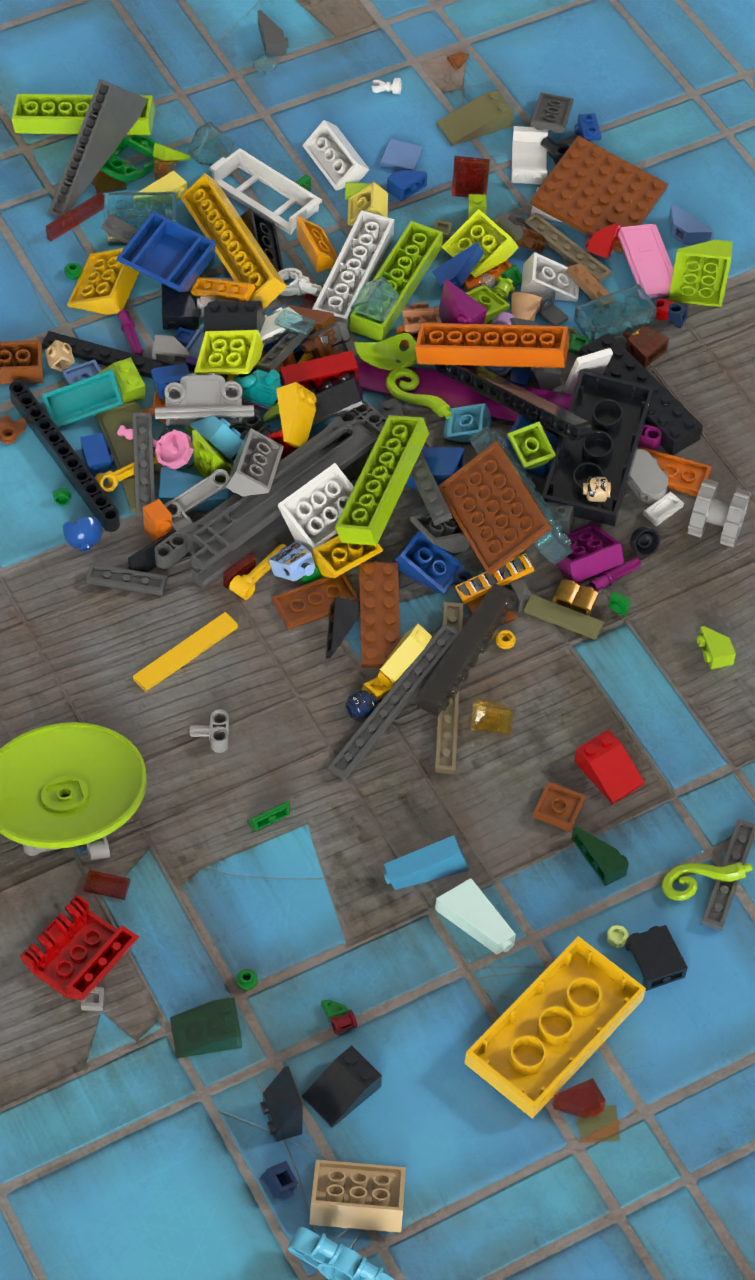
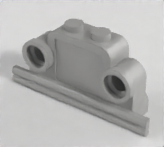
(203, 397)

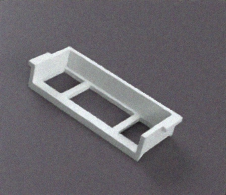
(273, 179)

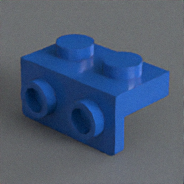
(588, 127)

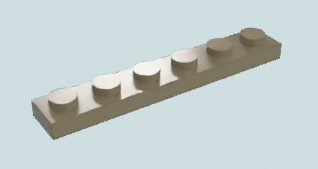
(567, 248)

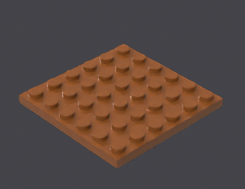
(596, 190)

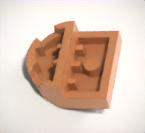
(417, 314)

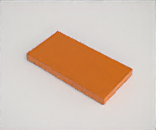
(683, 474)

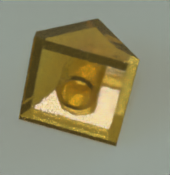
(491, 717)

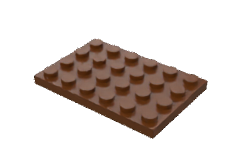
(494, 508)

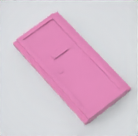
(647, 258)

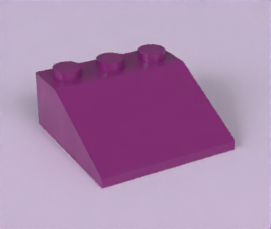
(459, 307)
(592, 554)

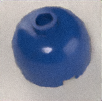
(83, 534)

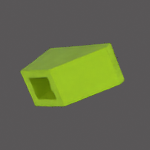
(716, 648)

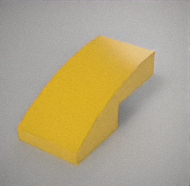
(379, 686)

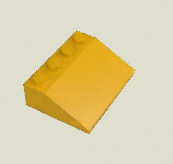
(103, 284)

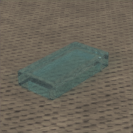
(295, 322)

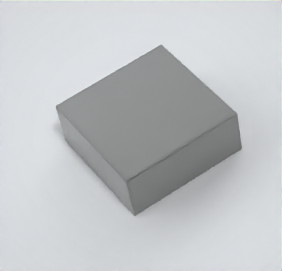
(94, 1000)

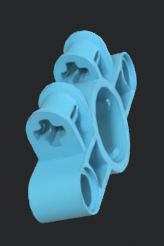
(333, 1259)

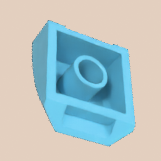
(466, 422)

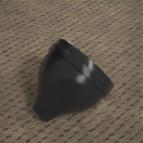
(645, 541)

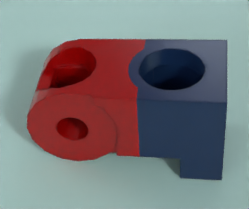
(671, 312)

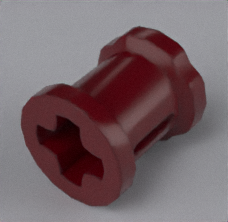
(343, 1022)

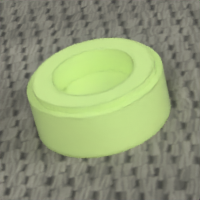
(617, 936)

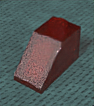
(580, 1100)

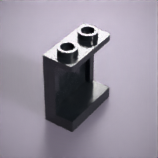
(657, 957)

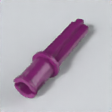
(127, 327)
(609, 577)

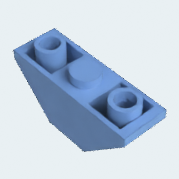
(688, 228)

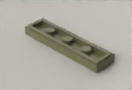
(563, 617)

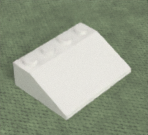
(316, 507)

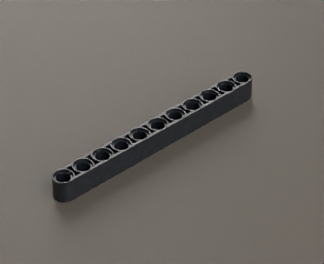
(519, 400)
(64, 456)

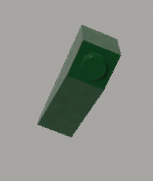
(601, 856)

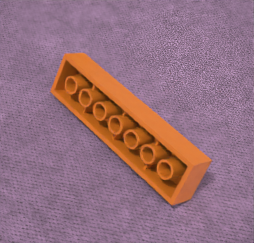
(492, 345)

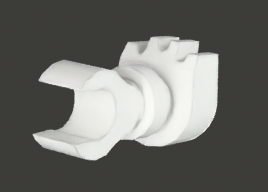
(379, 86)

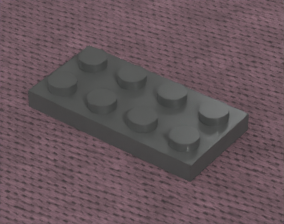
(552, 113)

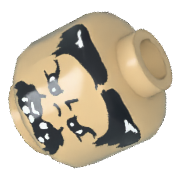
(597, 489)

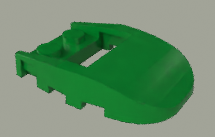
(121, 170)

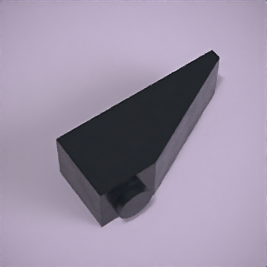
(342, 617)

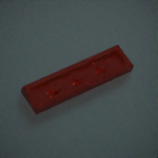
(75, 217)

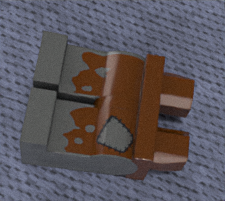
(526, 238)
(329, 341)

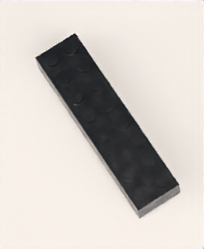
(676, 423)

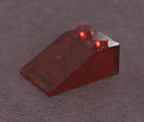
(470, 176)

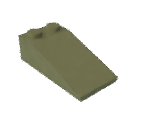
(477, 118)

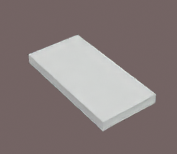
(593, 362)

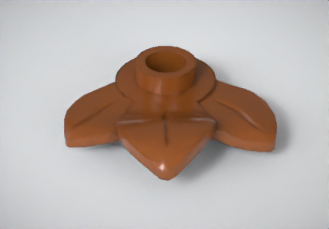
(10, 430)

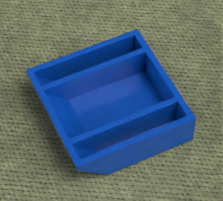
(168, 252)

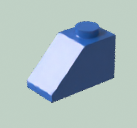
(406, 183)

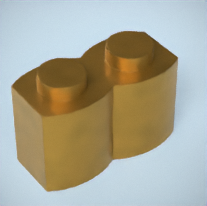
(575, 597)

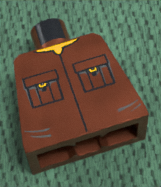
(645, 344)

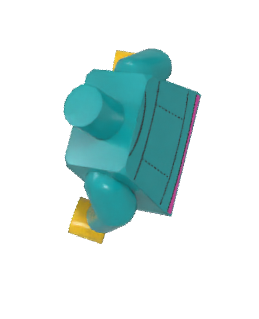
(258, 387)

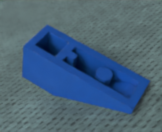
(459, 267)

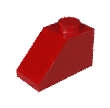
(603, 241)

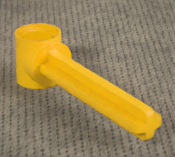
(118, 475)
(245, 585)

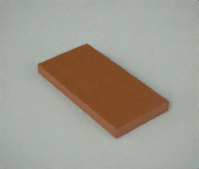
(312, 600)

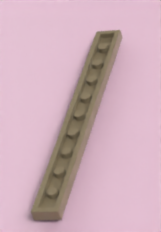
(448, 720)

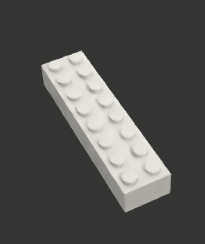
(355, 264)

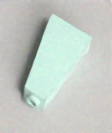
(476, 916)

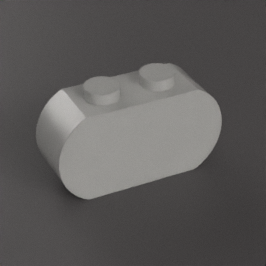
(647, 478)

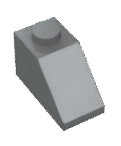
(169, 350)

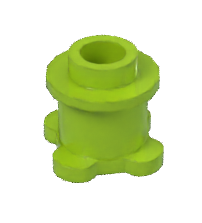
(503, 287)

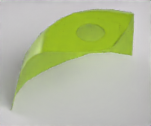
(386, 352)

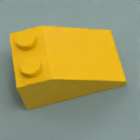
(296, 413)

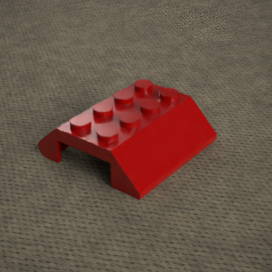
(78, 951)

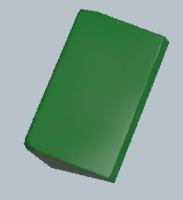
(269, 816)

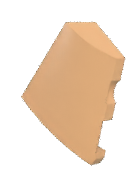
(525, 305)

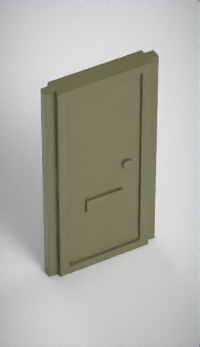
(120, 446)

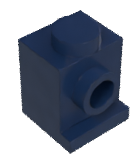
(280, 1181)

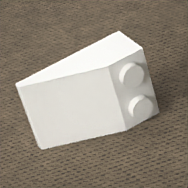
(544, 276)

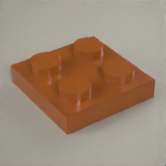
(559, 806)

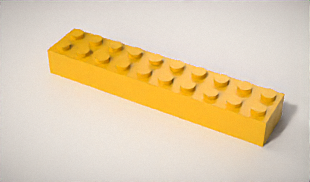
(233, 239)

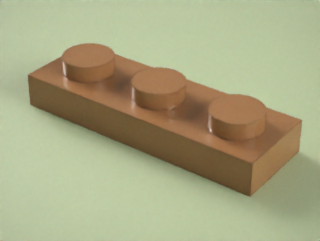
(586, 281)

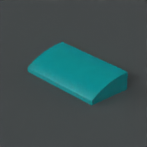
(83, 398)

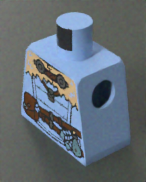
(292, 562)

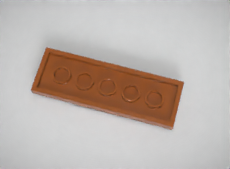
(378, 612)

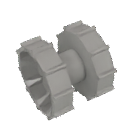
(718, 512)

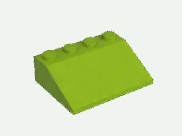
(701, 273)

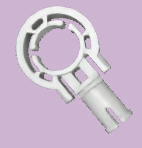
(300, 285)

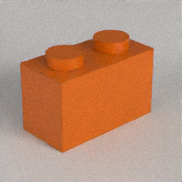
(156, 520)

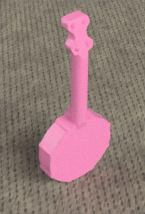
(171, 450)

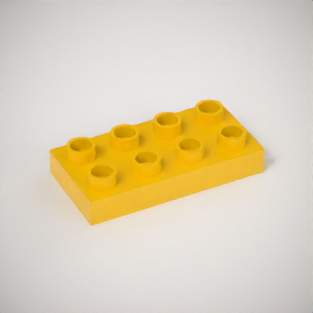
(554, 1026)

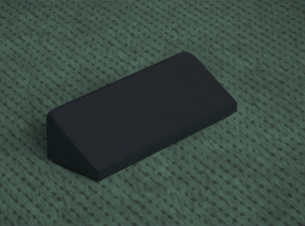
(145, 558)

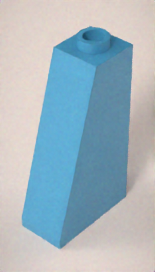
(175, 483)
(426, 864)

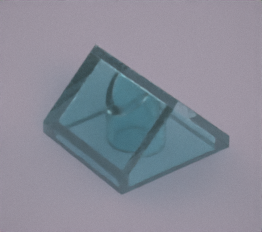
(376, 299)

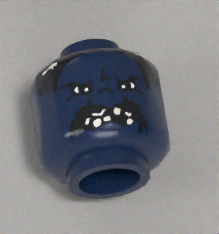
(360, 704)

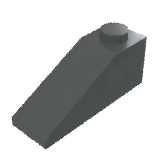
(272, 36)

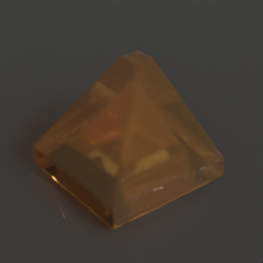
(457, 60)

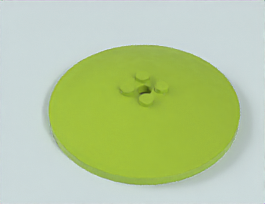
(78, 759)

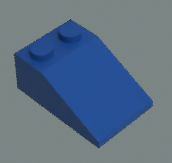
(427, 563)

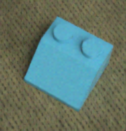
(219, 435)

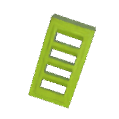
(168, 154)

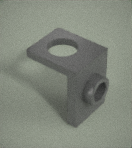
(551, 312)

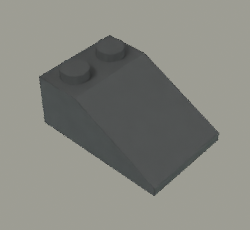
(445, 535)

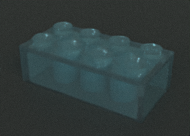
(137, 206)
(615, 313)

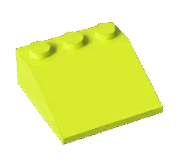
(492, 239)
(229, 352)

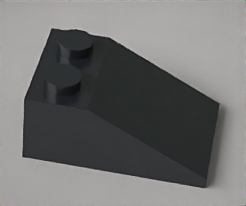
(343, 1086)
(283, 1106)

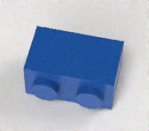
(96, 454)

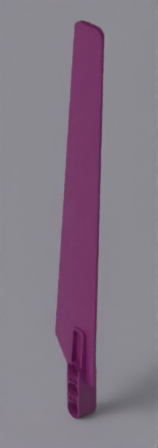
(459, 395)

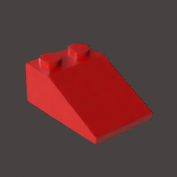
(608, 766)

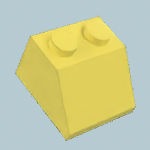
(370, 199)

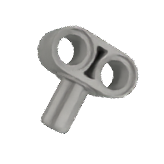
(214, 730)

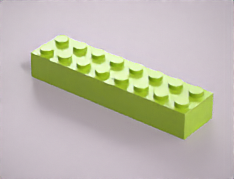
(66, 114)
(404, 272)
(382, 480)

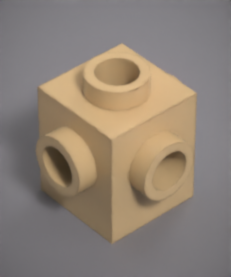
(59, 356)

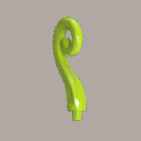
(434, 403)
(726, 873)

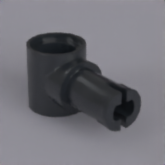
(555, 150)

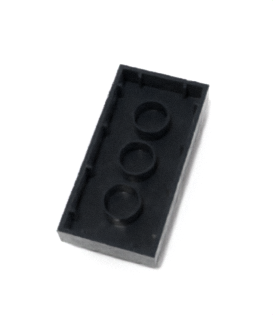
(617, 420)

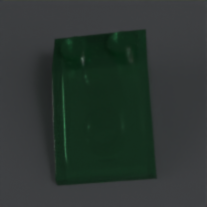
(207, 1029)

